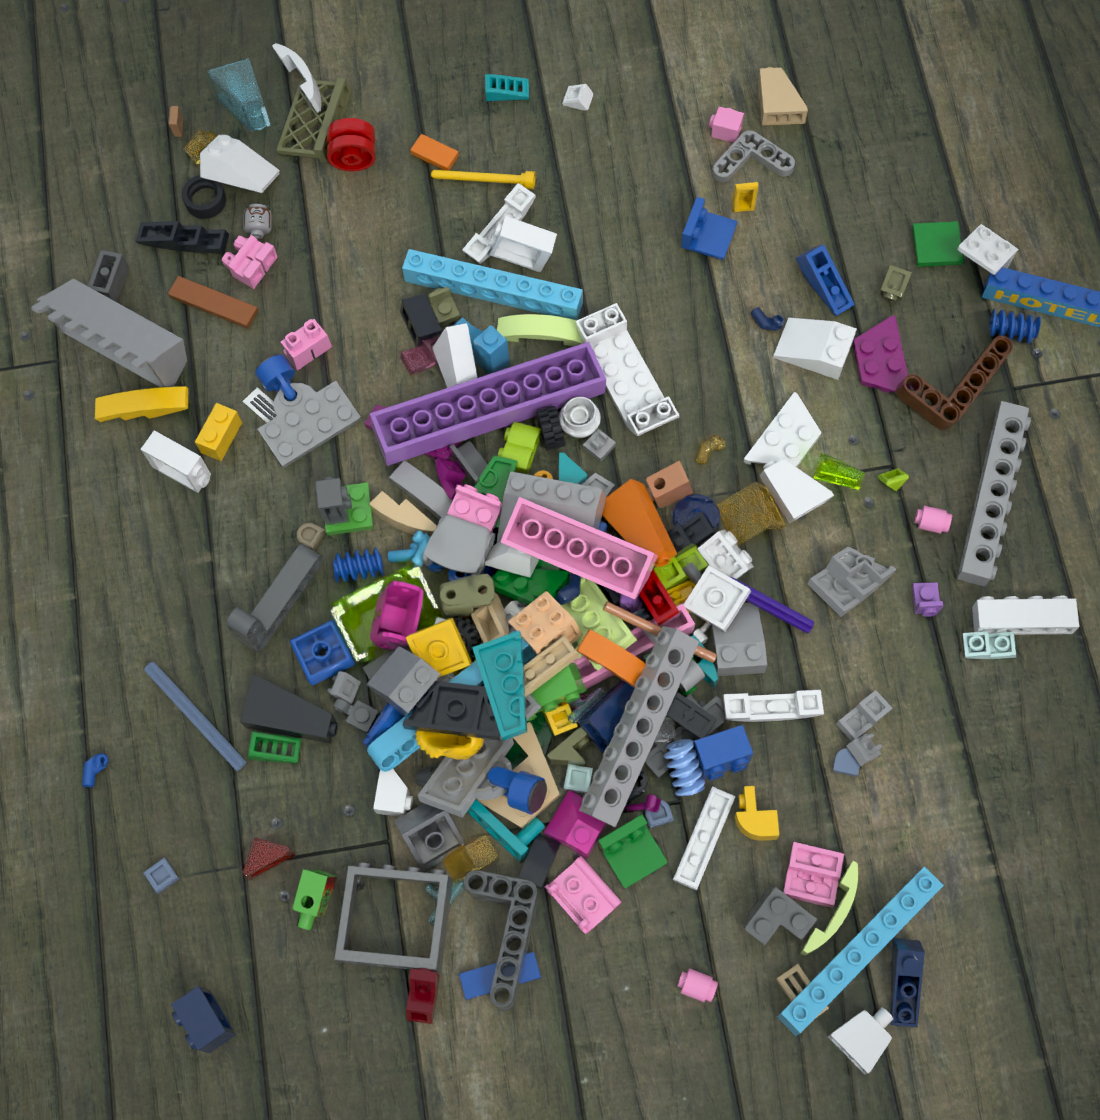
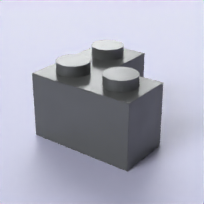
(777, 909)

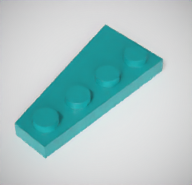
(503, 678)

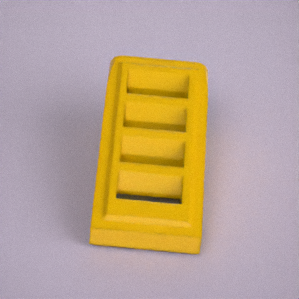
(744, 197)

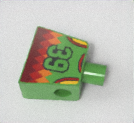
(319, 887)

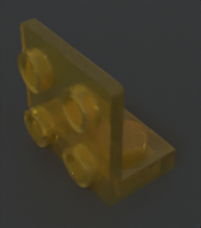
(750, 512)

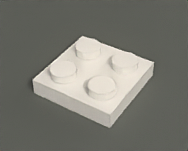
(717, 598)

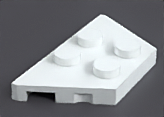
(787, 436)

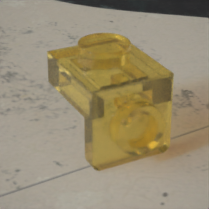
(198, 144)

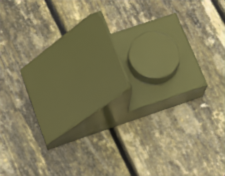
(566, 751)

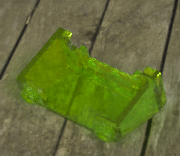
(356, 610)

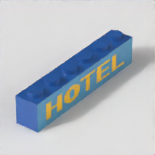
(1044, 296)

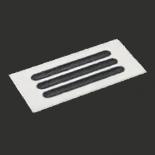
(261, 405)

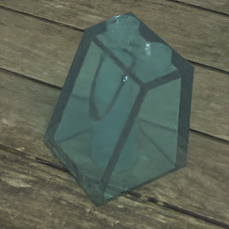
(240, 94)

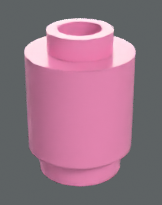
(933, 519)
(697, 985)

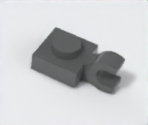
(359, 716)

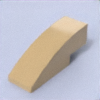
(403, 516)
(490, 620)

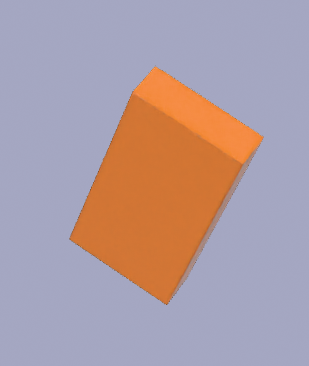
(434, 152)

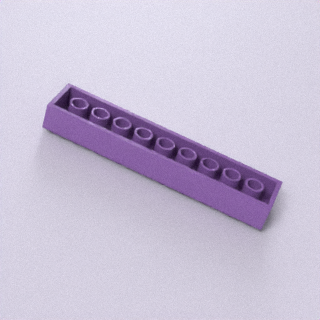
(486, 403)

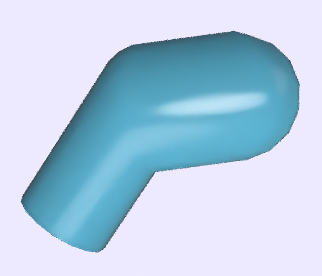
(422, 540)

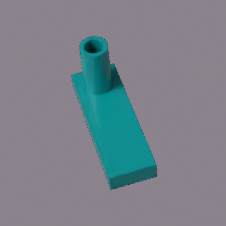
(512, 843)

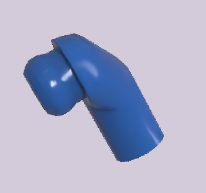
(92, 767)

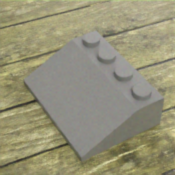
(569, 499)

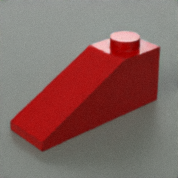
(658, 599)

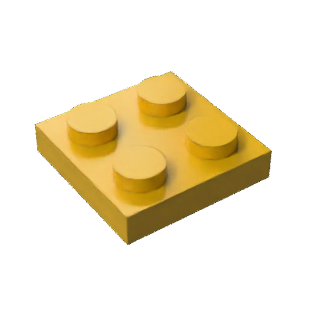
(440, 647)

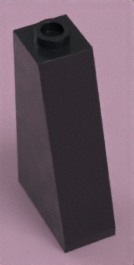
(281, 712)

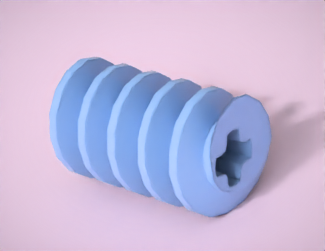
(685, 767)

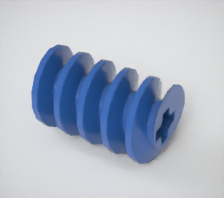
(1014, 326)
(358, 564)

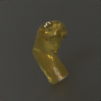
(707, 446)

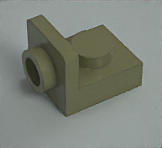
(443, 306)

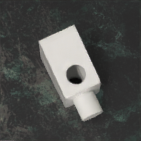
(863, 1038)

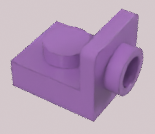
(926, 599)

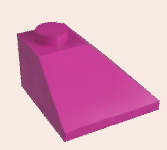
(574, 827)

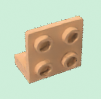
(545, 623)

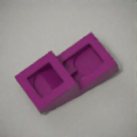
(449, 475)

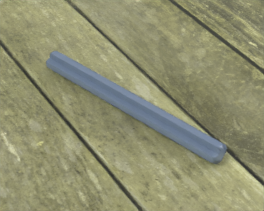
(195, 716)

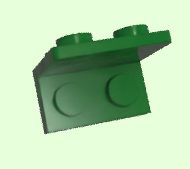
(632, 852)

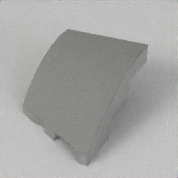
(849, 580)

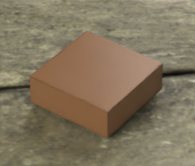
(176, 121)

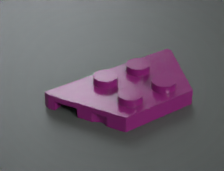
(881, 357)

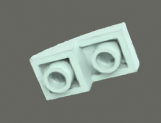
(989, 646)

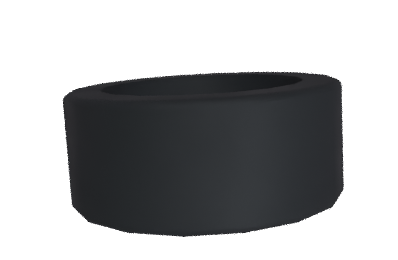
(203, 211)

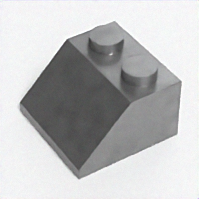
(403, 680)
(429, 835)

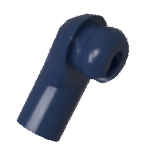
(767, 323)
(570, 591)

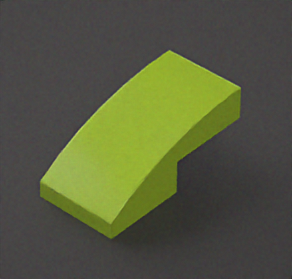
(673, 573)

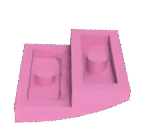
(813, 874)

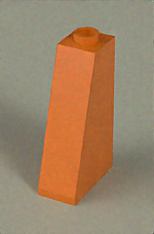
(637, 520)

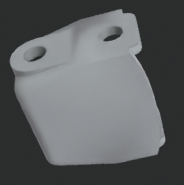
(459, 545)

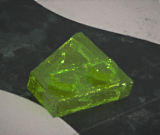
(838, 472)

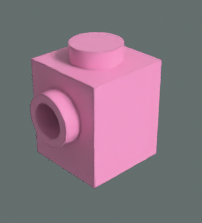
(726, 124)

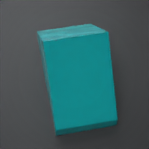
(570, 471)

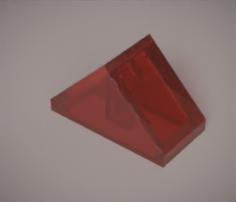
(265, 856)

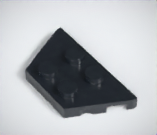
(455, 711)

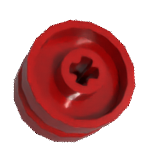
(351, 144)

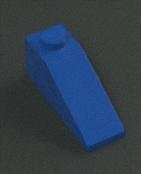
(825, 279)

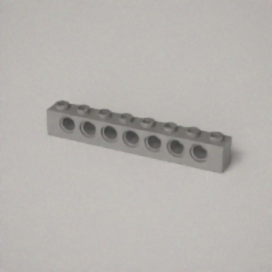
(972, 569)
(642, 737)

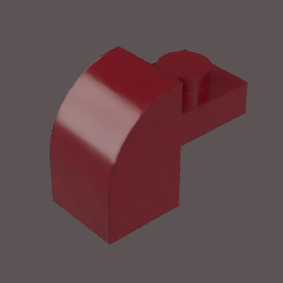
(422, 995)

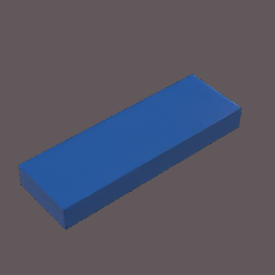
(479, 981)

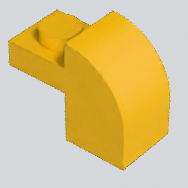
(754, 823)

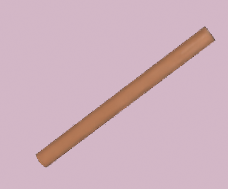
(650, 627)

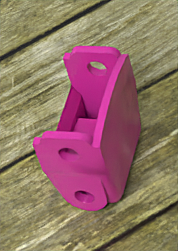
(396, 615)

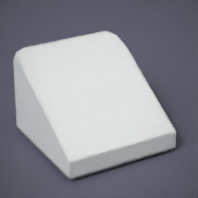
(578, 97)

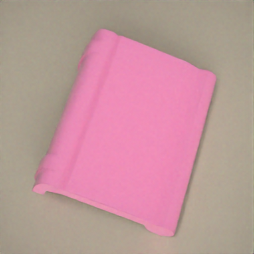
(583, 895)

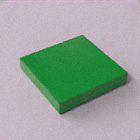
(937, 244)

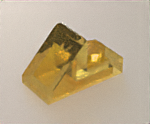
(470, 858)

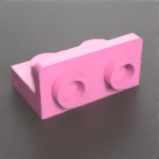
(476, 507)

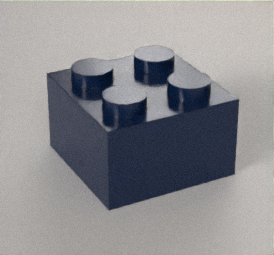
(202, 1020)

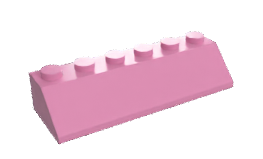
(578, 548)

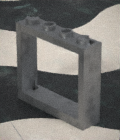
(414, 874)

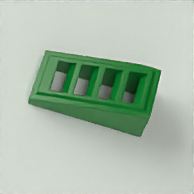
(274, 739)

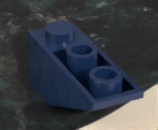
(906, 981)

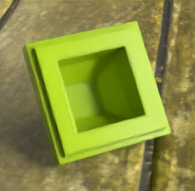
(894, 478)

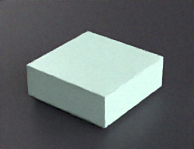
(578, 778)

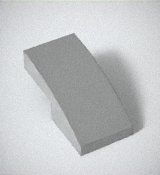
(864, 716)

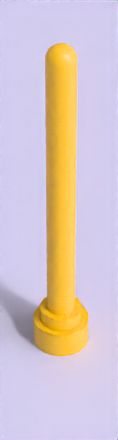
(525, 179)

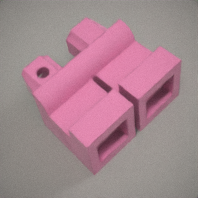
(250, 261)
(305, 342)

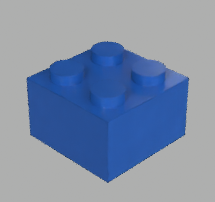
(723, 753)

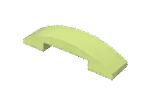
(539, 327)
(849, 884)

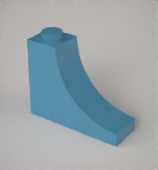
(488, 348)

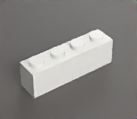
(1026, 615)

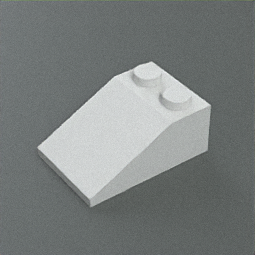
(236, 164)
(815, 345)

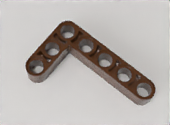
(964, 389)

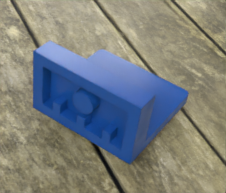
(707, 231)

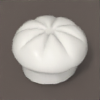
(579, 417)

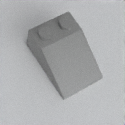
(742, 646)

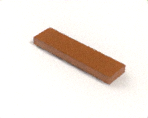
(213, 302)

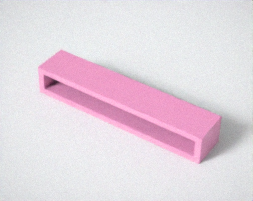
(639, 648)

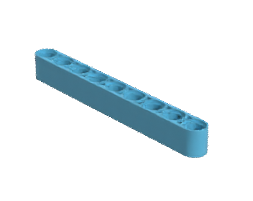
(400, 743)

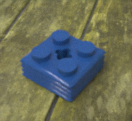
(307, 651)

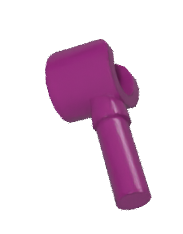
(652, 804)

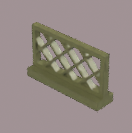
(336, 108)

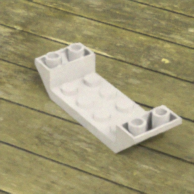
(626, 373)

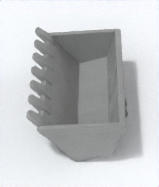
(115, 332)

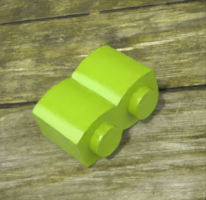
(521, 445)

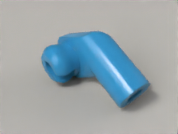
(403, 555)

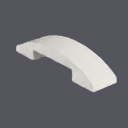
(292, 61)
(515, 207)
(773, 707)

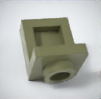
(895, 283)

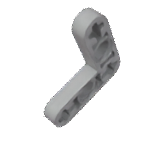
(747, 151)

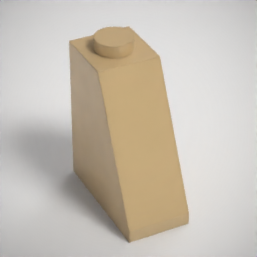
(779, 99)

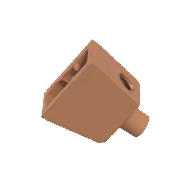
(669, 485)

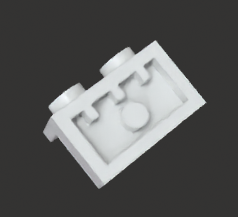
(725, 555)

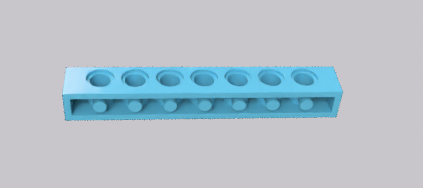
(492, 285)
(859, 951)

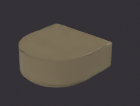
(310, 535)

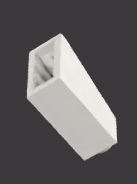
(455, 355)
(793, 489)

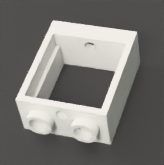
(522, 244)
(176, 461)

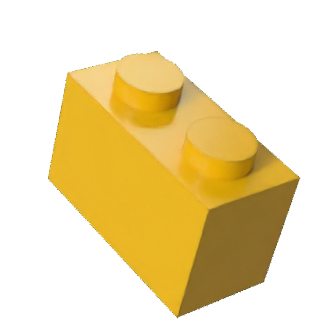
(218, 432)

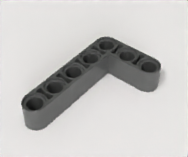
(259, 626)
(512, 931)

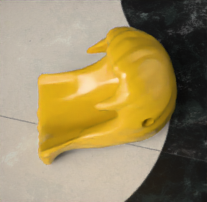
(448, 745)

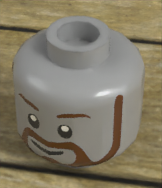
(257, 220)

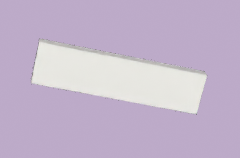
(704, 838)

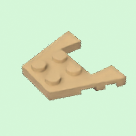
(534, 764)

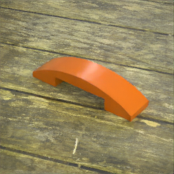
(611, 657)

